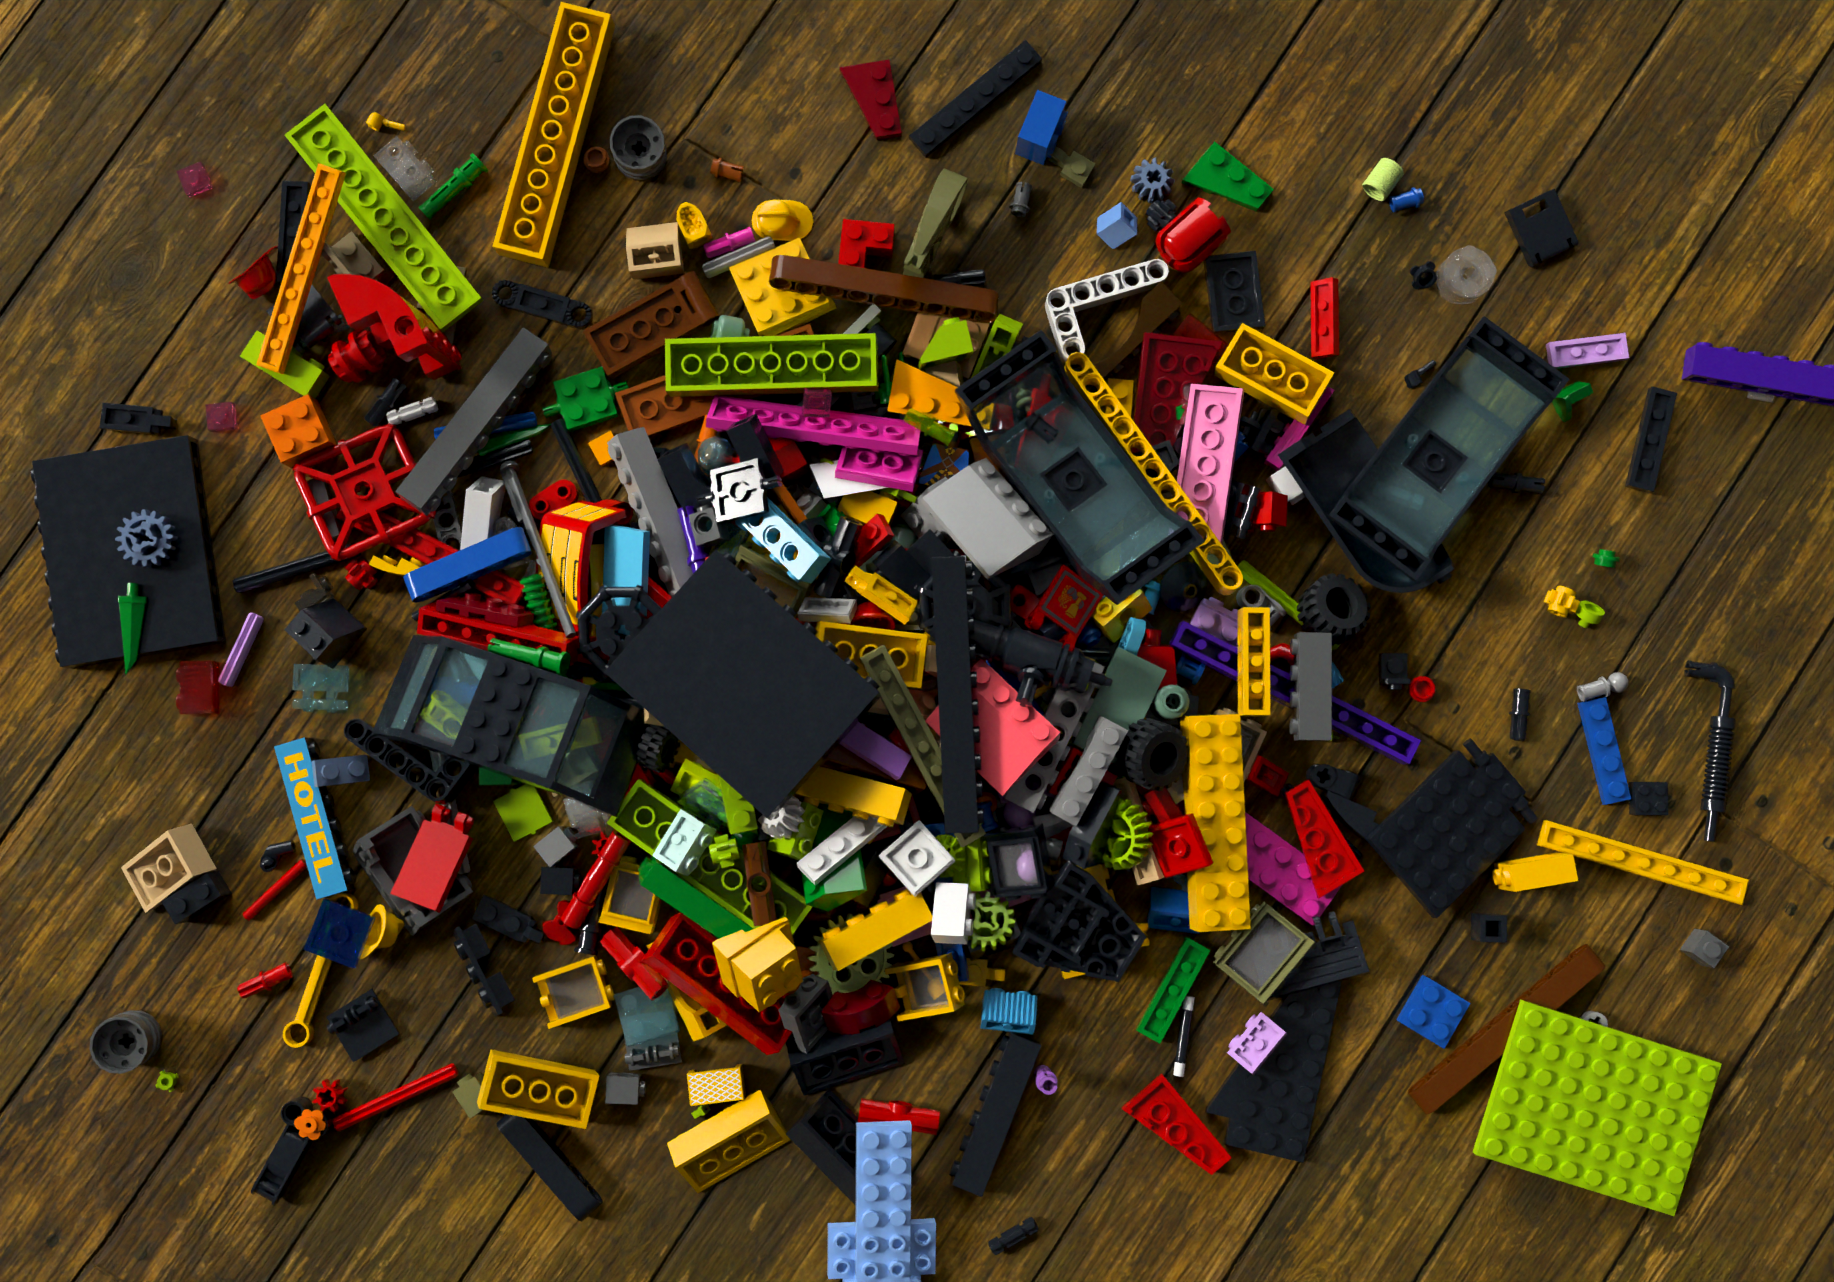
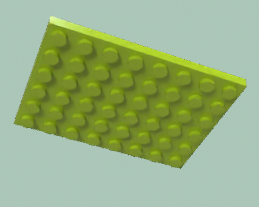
(1597, 1108)

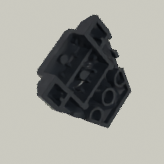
(1079, 928)

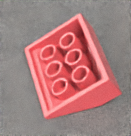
(1010, 734)

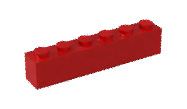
(479, 632)

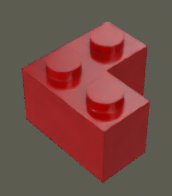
(864, 239)
(790, 459)

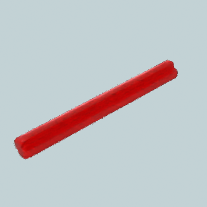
(395, 1097)

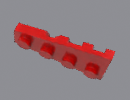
(1323, 845)

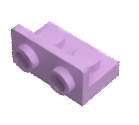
(1216, 620)
(1256, 1042)

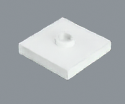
(917, 858)

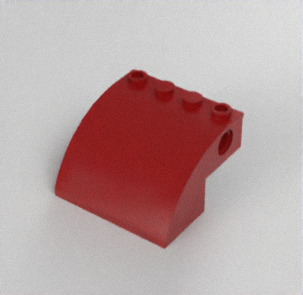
(395, 323)

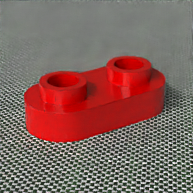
(552, 498)

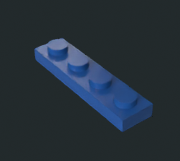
(1604, 751)

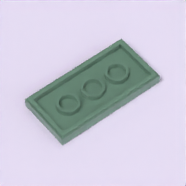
(1127, 698)

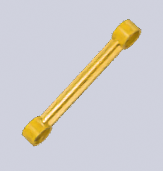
(313, 990)

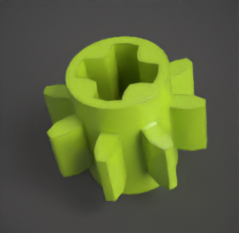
(724, 851)

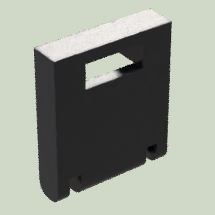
(1543, 233)
(314, 321)

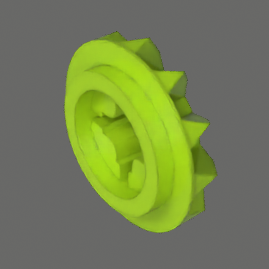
(956, 852)

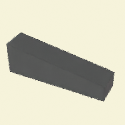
(322, 494)

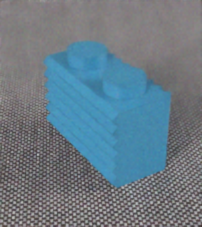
(1009, 1011)

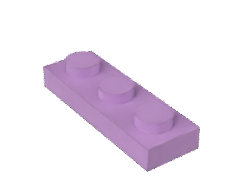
(1587, 351)

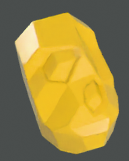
(693, 225)

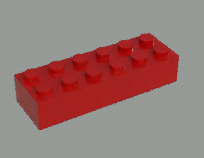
(687, 959)

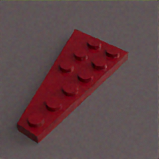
(1164, 382)

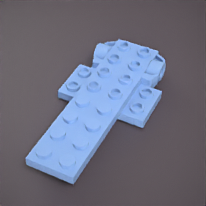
(884, 1238)

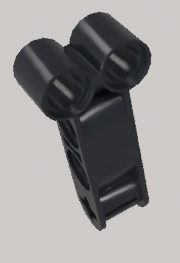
(287, 1153)

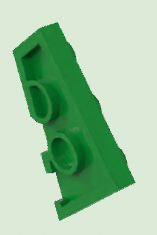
(1226, 176)

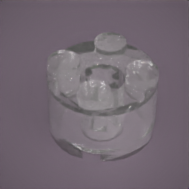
(1477, 268)
(585, 819)

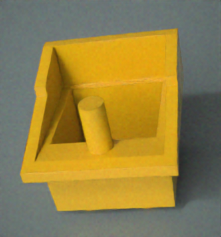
(759, 963)

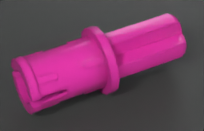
(729, 243)

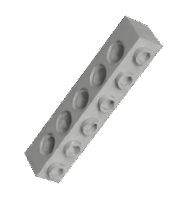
(1082, 702)

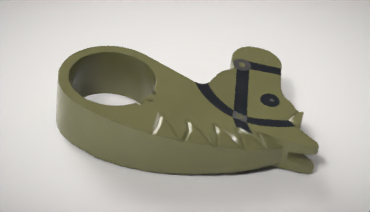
(934, 223)

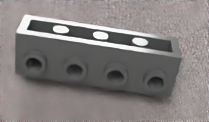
(1311, 686)

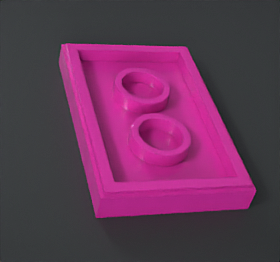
(879, 468)

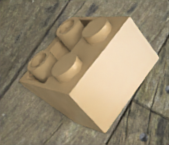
(654, 251)

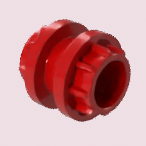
(360, 354)

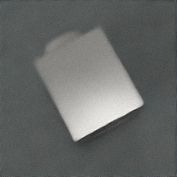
(557, 845)

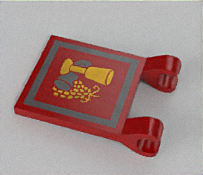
(1067, 604)

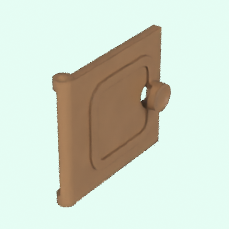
(925, 328)

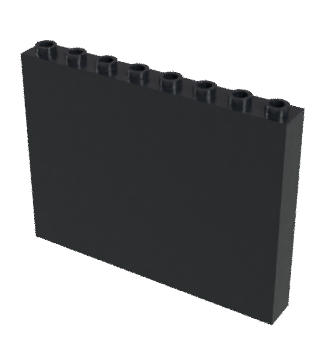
(79, 512)
(744, 683)

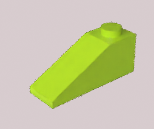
(999, 342)

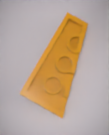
(925, 394)

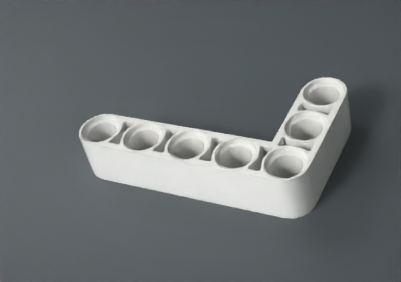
(1096, 297)

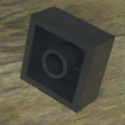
(1648, 798)

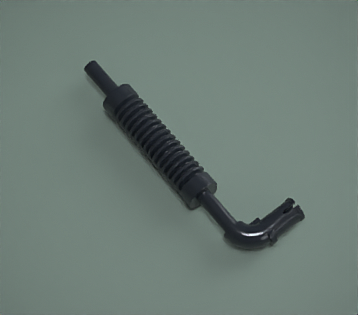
(1720, 744)

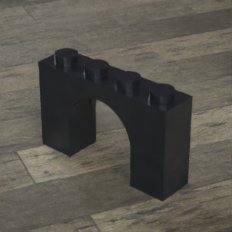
(689, 480)

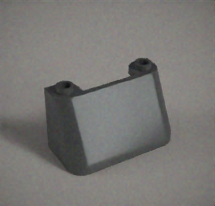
(382, 857)

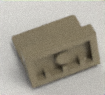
(352, 258)

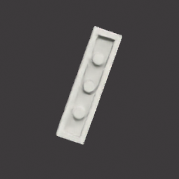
(838, 848)

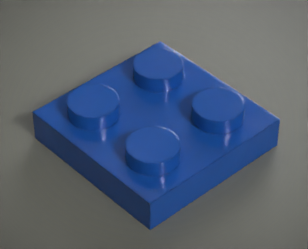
(1433, 1011)

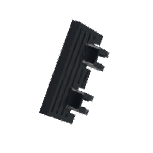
(1330, 962)

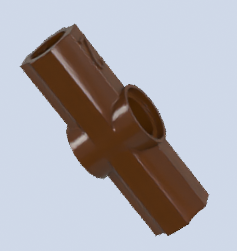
(758, 865)

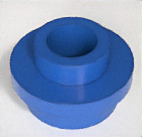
(1089, 636)

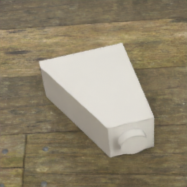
(481, 510)

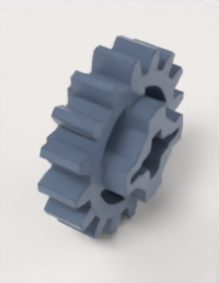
(150, 526)

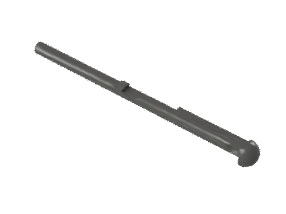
(509, 475)

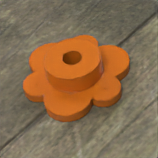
(315, 1119)

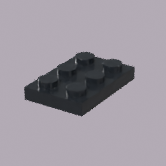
(1234, 291)

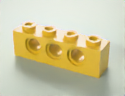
(1253, 661)

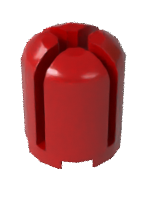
(1191, 236)

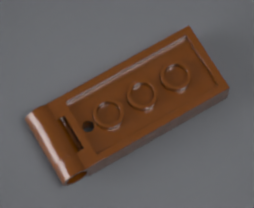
(642, 327)

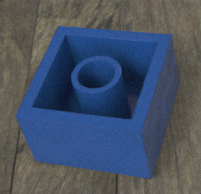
(1041, 127)

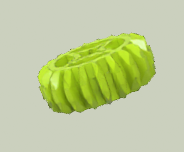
(1134, 828)

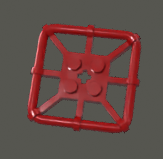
(347, 485)

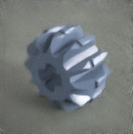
(1147, 172)

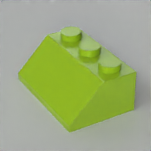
(949, 344)

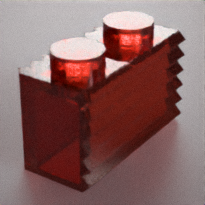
(198, 687)

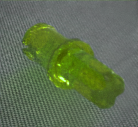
(929, 426)

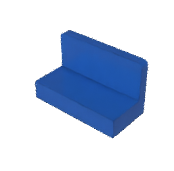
(1169, 910)

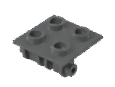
(654, 1053)

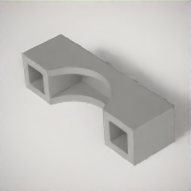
(1081, 785)

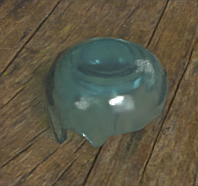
(714, 454)

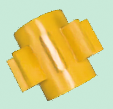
(1561, 601)

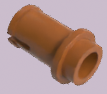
(726, 169)

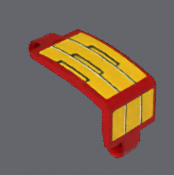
(568, 542)

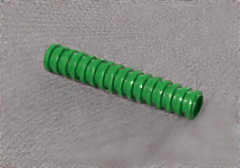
(539, 602)

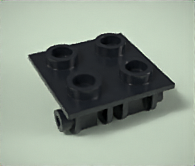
(362, 1025)

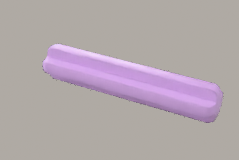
(240, 649)

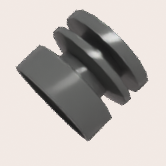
(637, 133)
(116, 1053)

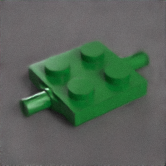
(585, 399)

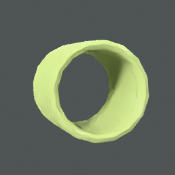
(1383, 179)

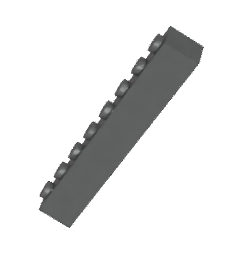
(475, 422)

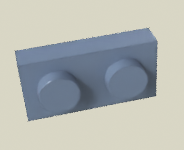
(340, 770)

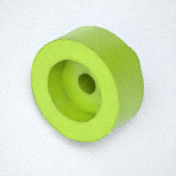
(1589, 613)

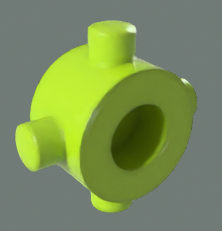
(167, 1081)

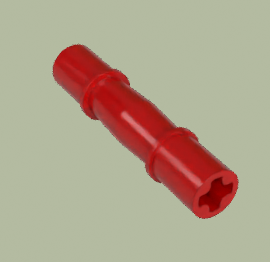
(595, 879)

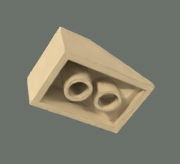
(167, 866)

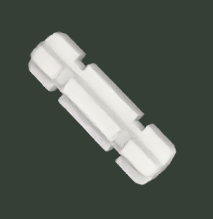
(412, 411)

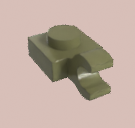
(1075, 168)

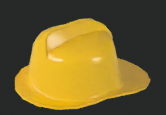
(782, 220)
(383, 932)

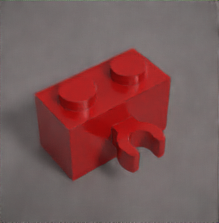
(1270, 512)

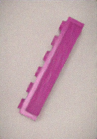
(1294, 433)

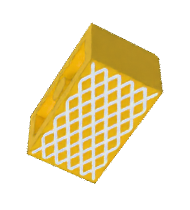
(716, 1085)

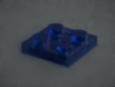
(339, 933)

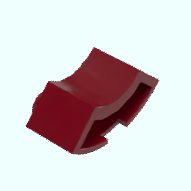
(860, 1009)

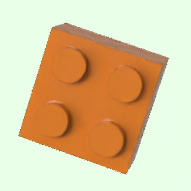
(298, 430)

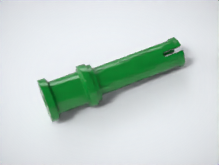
(462, 178)
(539, 658)

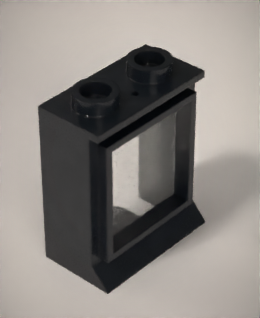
(1020, 862)

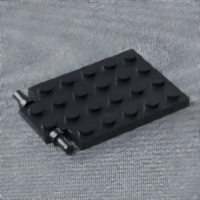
(1452, 827)

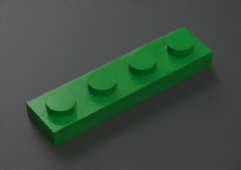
(1173, 990)

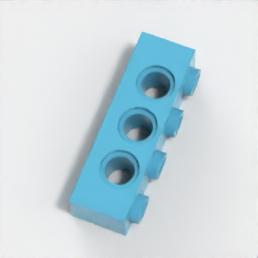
(810, 557)

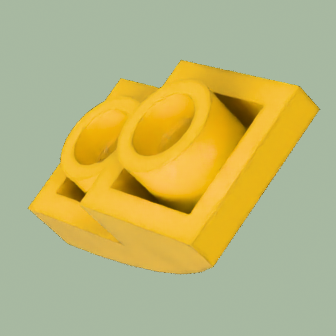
(389, 565)

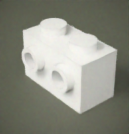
(952, 913)

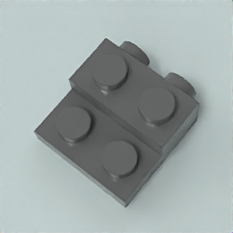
(803, 1010)

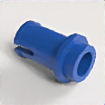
(1406, 200)

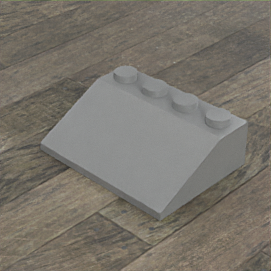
(987, 518)

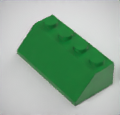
(846, 880)

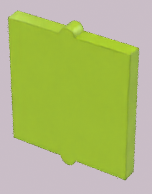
(523, 811)

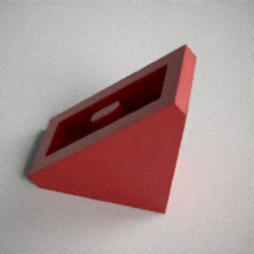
(1266, 776)

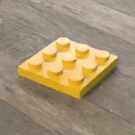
(770, 306)

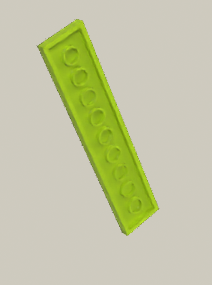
(386, 219)

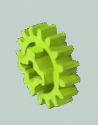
(994, 913)

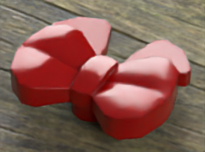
(556, 929)

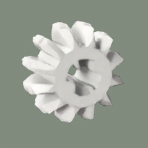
(784, 821)

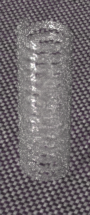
(1758, 396)

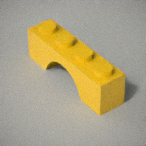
(697, 1019)

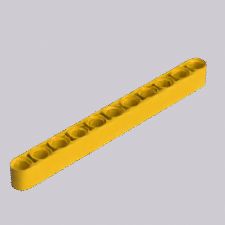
(1151, 460)

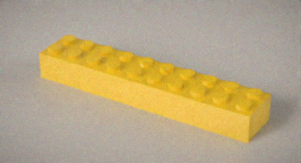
(554, 134)

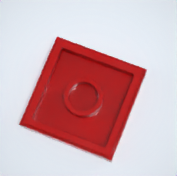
(1179, 845)

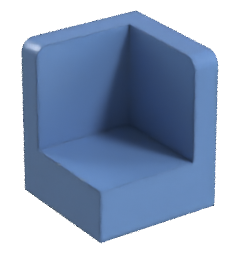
(1116, 225)

